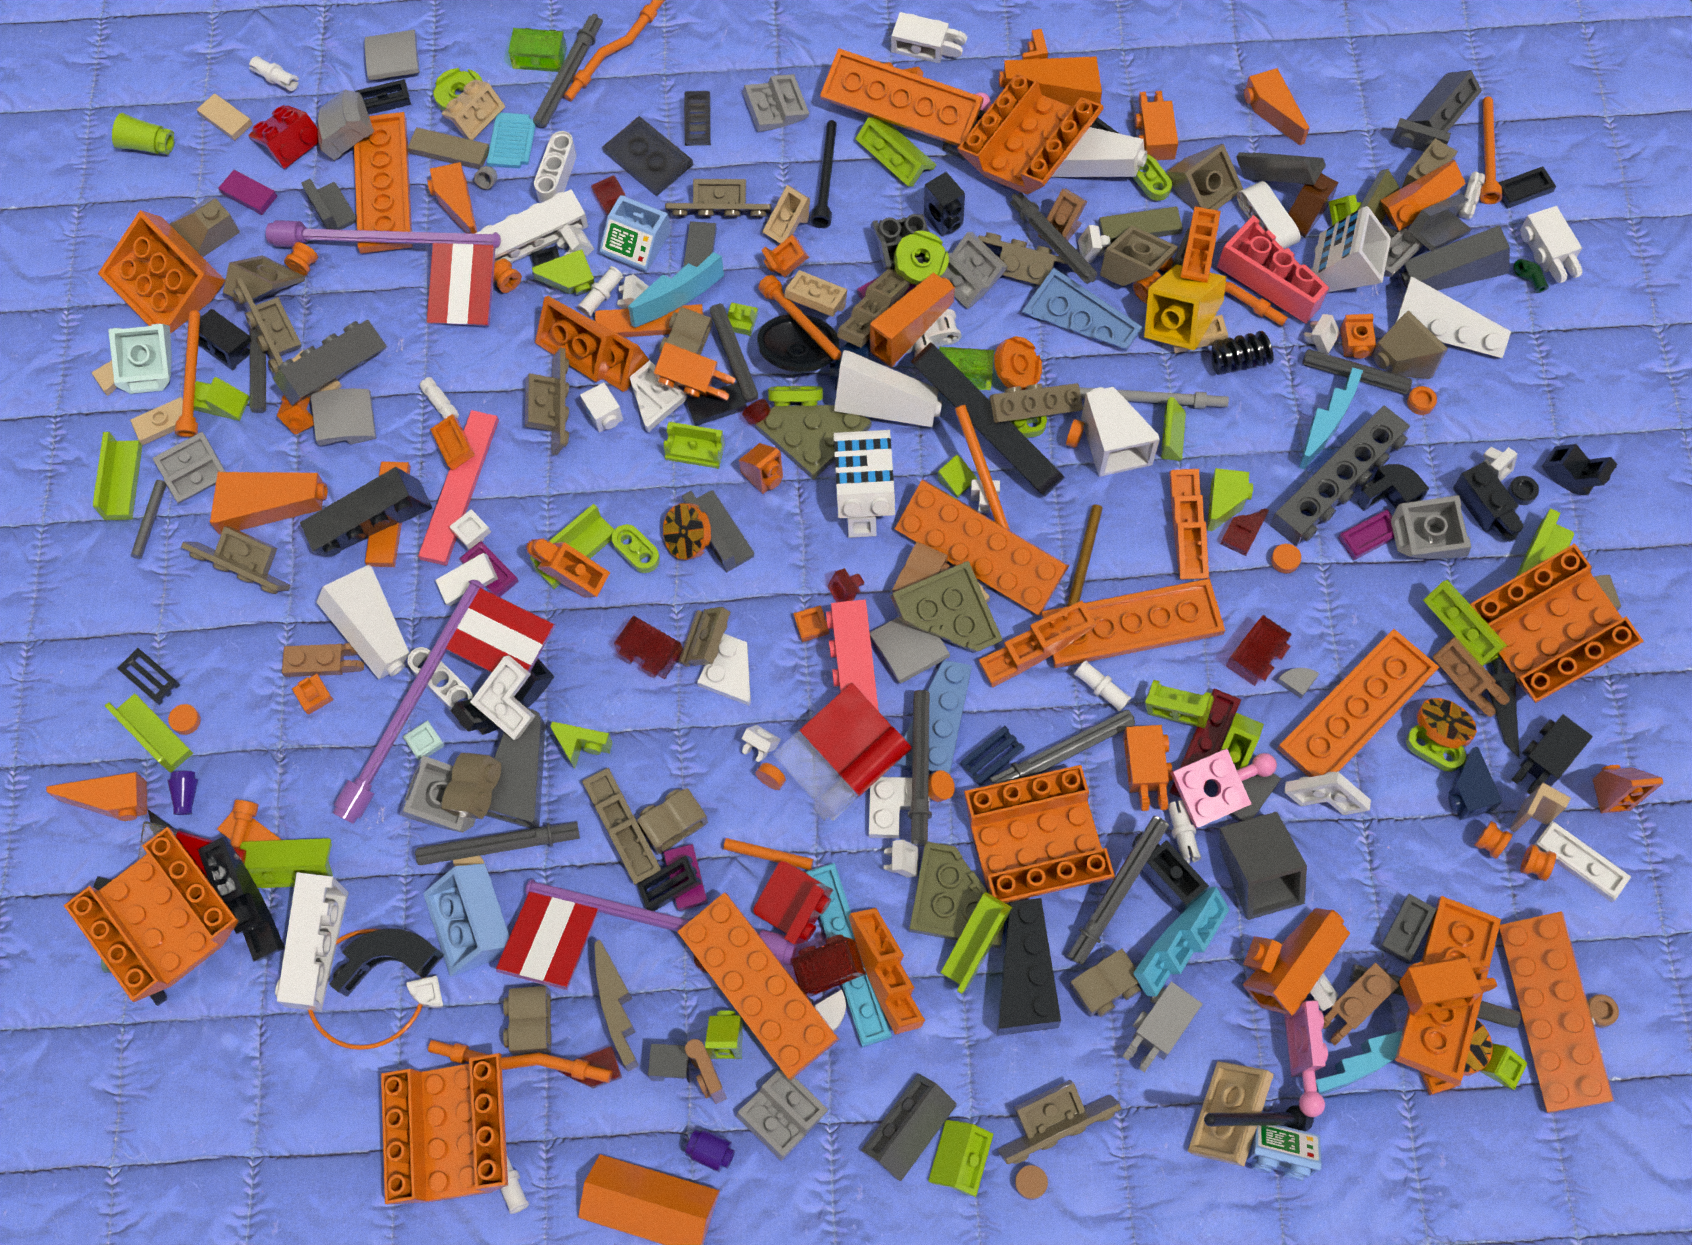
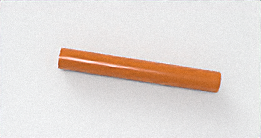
(767, 853)

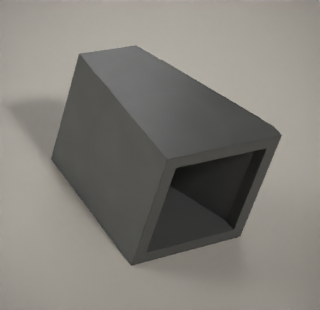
(1263, 865)

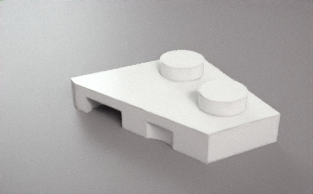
(654, 399)
(729, 671)

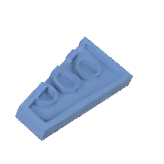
(1076, 309)
(945, 714)

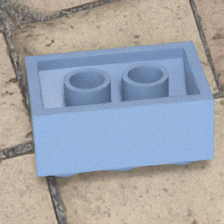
(467, 918)

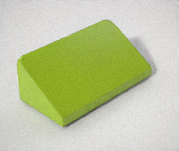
(1173, 431)

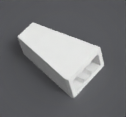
(1104, 155)
(883, 393)
(365, 620)

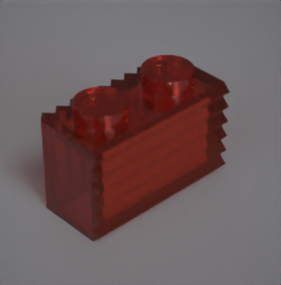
(648, 648)
(1259, 650)
(827, 965)

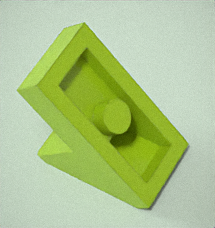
(220, 399)
(574, 738)

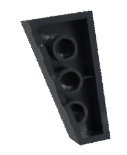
(367, 510)
(1028, 979)

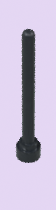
(821, 214)
(1291, 1118)

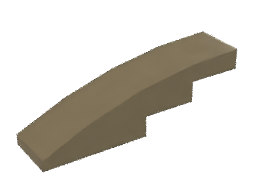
(878, 298)
(621, 826)
(612, 996)

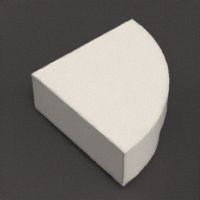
(426, 992)
(833, 1009)

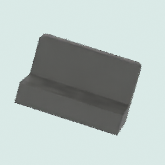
(330, 205)

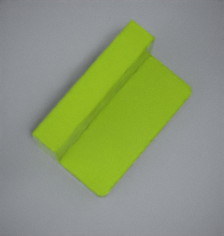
(961, 1157)

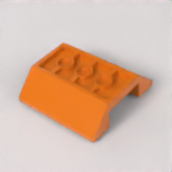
(1026, 135)
(1556, 624)
(1036, 835)
(154, 918)
(444, 1132)

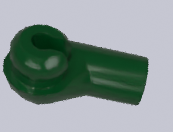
(1532, 272)

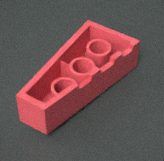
(1272, 271)
(852, 647)

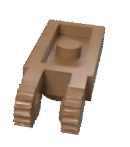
(320, 660)
(1469, 675)
(1360, 1000)

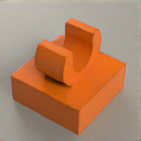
(312, 693)

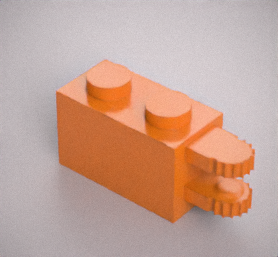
(1157, 126)
(690, 372)
(568, 566)
(1147, 763)
(1444, 985)

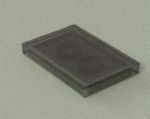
(647, 156)

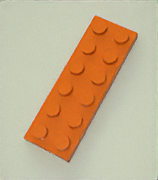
(901, 97)
(383, 181)
(993, 551)
(1145, 622)
(1358, 706)
(758, 986)
(1556, 1013)
(1441, 1040)

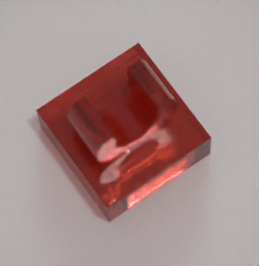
(845, 587)

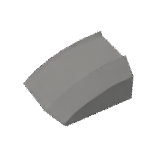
(343, 123)
(1431, 529)
(425, 797)

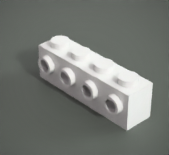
(537, 226)

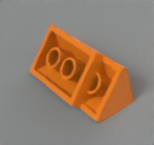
(588, 345)
(647, 1203)

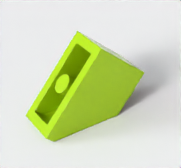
(566, 273)
(1227, 495)
(1242, 739)
(724, 1036)

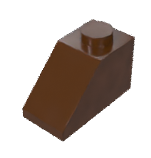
(1312, 203)

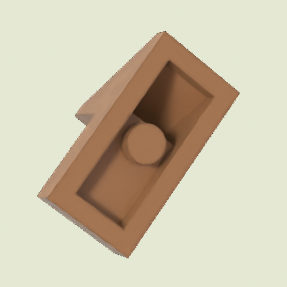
(1066, 213)

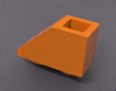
(762, 467)

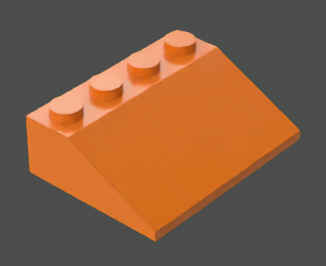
(160, 272)

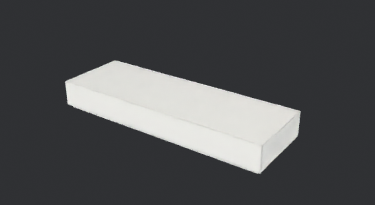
(1583, 861)

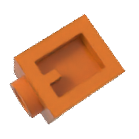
(1036, 47)

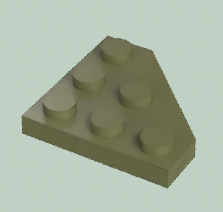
(808, 433)
(949, 608)
(946, 894)

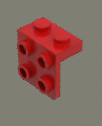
(286, 134)
(793, 902)

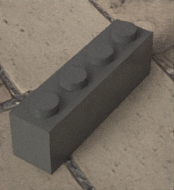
(329, 362)

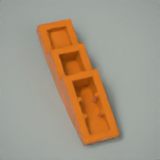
(1200, 244)
(1189, 524)
(1037, 644)
(884, 970)

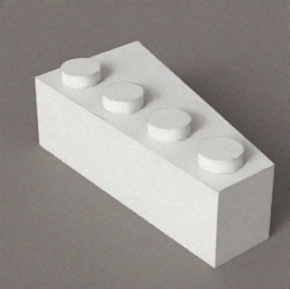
(311, 941)

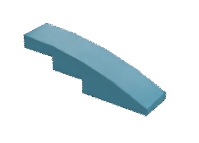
(671, 293)
(1327, 421)
(1186, 935)
(1376, 1054)

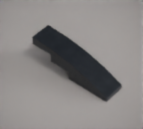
(242, 896)

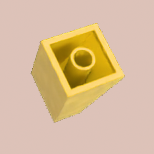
(1182, 308)

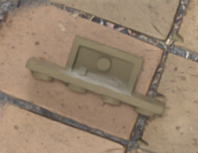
(719, 196)
(1024, 262)
(271, 323)
(546, 401)
(1035, 402)
(242, 555)
(1053, 1117)

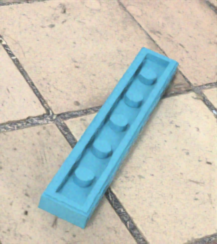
(861, 998)

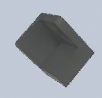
(667, 1062)

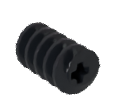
(1241, 350)

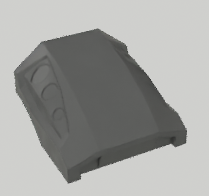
(891, 231)

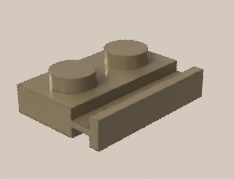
(704, 637)

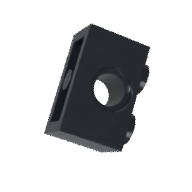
(944, 204)

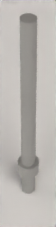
(1199, 399)

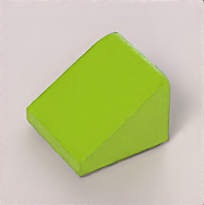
(956, 476)
(1505, 1066)

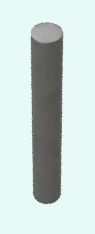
(148, 519)

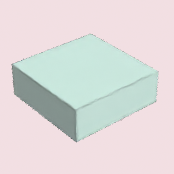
(423, 740)

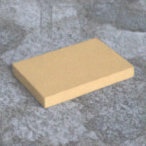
(1230, 1091)

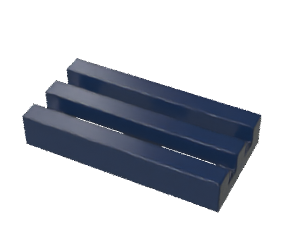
(1010, 740)

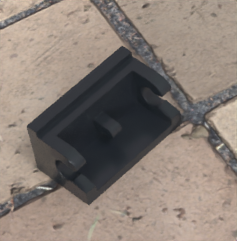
(223, 339)

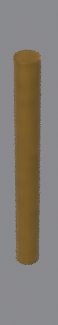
(1085, 554)

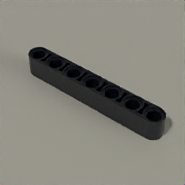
(1001, 435)

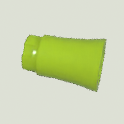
(141, 135)

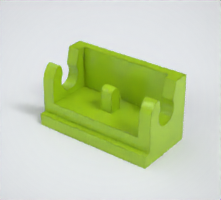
(694, 445)
(1178, 705)

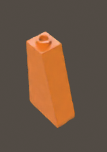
(1058, 78)
(909, 318)
(264, 497)
(1299, 963)

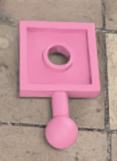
(1231, 792)
(1307, 1053)

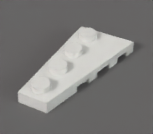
(1453, 321)

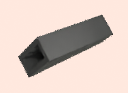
(1461, 262)
(519, 788)

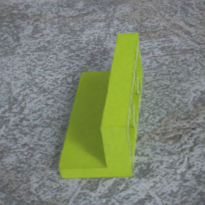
(894, 150)
(117, 478)
(585, 533)
(1547, 541)
(1465, 623)
(151, 732)
(278, 861)
(976, 941)

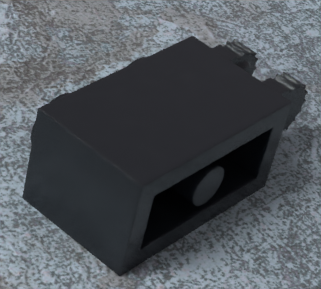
(1489, 501)
(1553, 753)
(1173, 876)

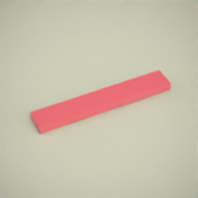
(458, 490)

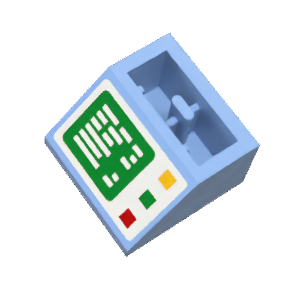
(634, 233)
(1285, 1150)

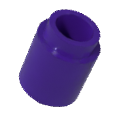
(710, 1150)

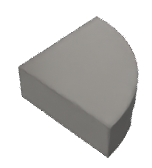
(1298, 680)

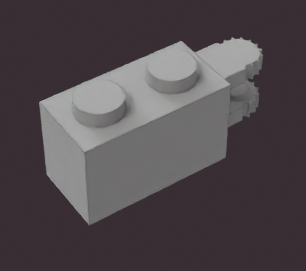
(1163, 1024)

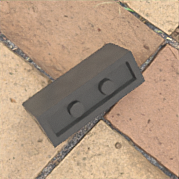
(1447, 100)
(1280, 167)
(1439, 223)
(726, 539)
(909, 1126)

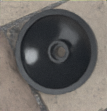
(791, 347)

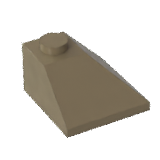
(1206, 178)
(206, 226)
(1135, 256)
(260, 276)
(1409, 349)

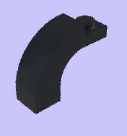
(473, 719)
(382, 947)

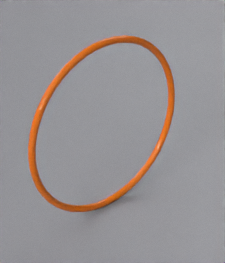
(370, 1046)

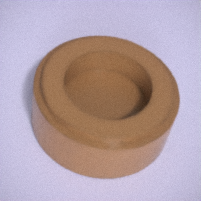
(1603, 1010)
(1031, 1182)

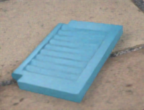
(511, 140)

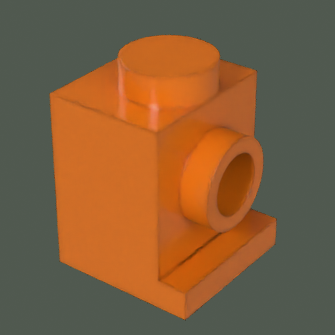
(1358, 335)

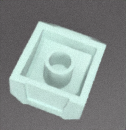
(141, 358)

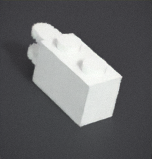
(925, 38)
(1552, 243)

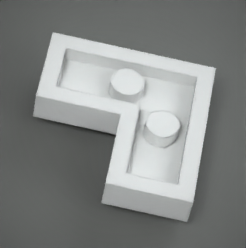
(497, 698)
(1329, 788)
(887, 798)

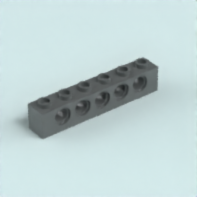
(1382, 426)

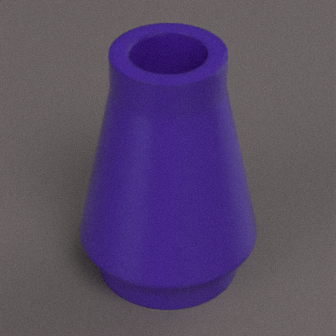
(182, 791)

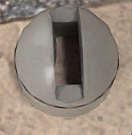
(482, 175)

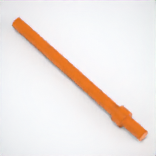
(981, 466)

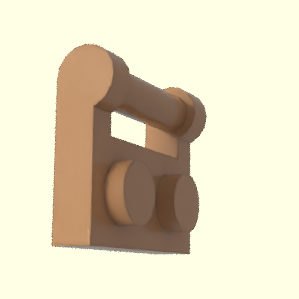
(708, 1079)

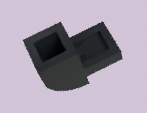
(1575, 472)
(1396, 484)

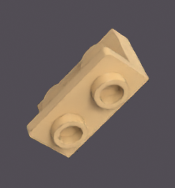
(474, 108)
(816, 293)

